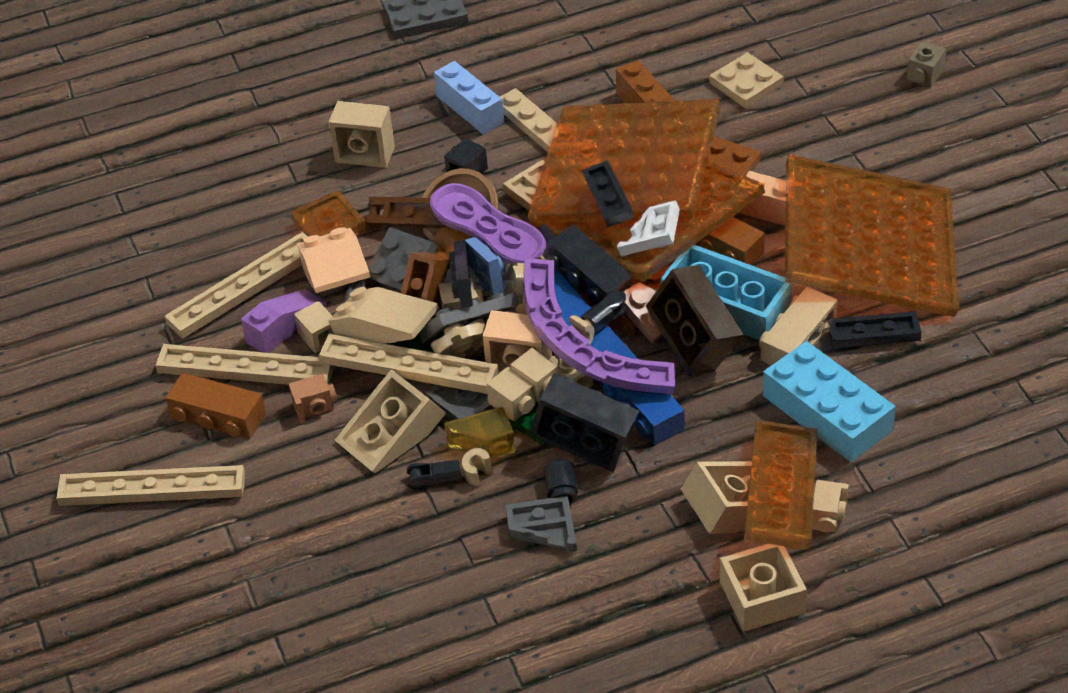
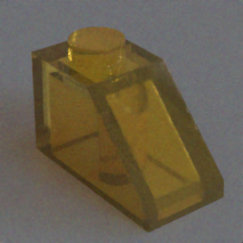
(483, 430)

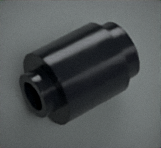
(561, 480)

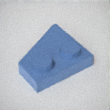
(485, 265)

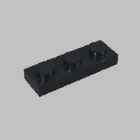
(607, 194)
(874, 329)

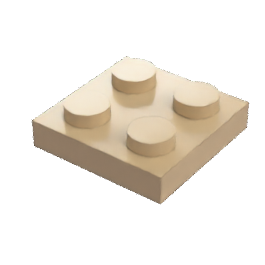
(746, 80)

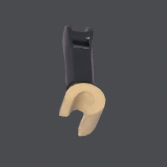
(600, 315)
(430, 474)

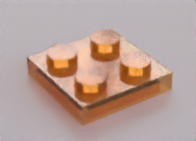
(326, 215)

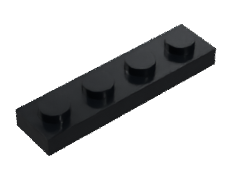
(460, 274)

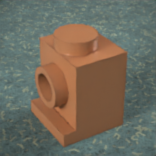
(312, 396)

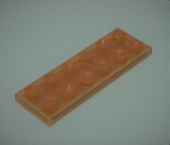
(781, 485)

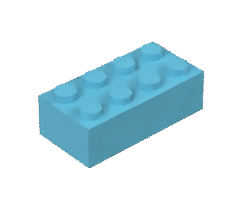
(748, 292)
(830, 399)

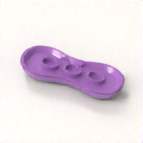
(471, 213)

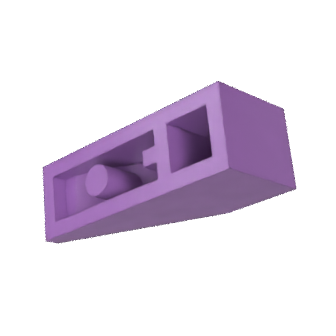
(274, 319)

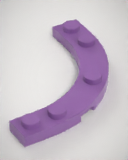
(575, 348)

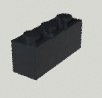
(587, 265)

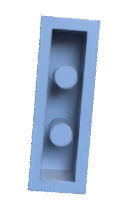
(469, 97)

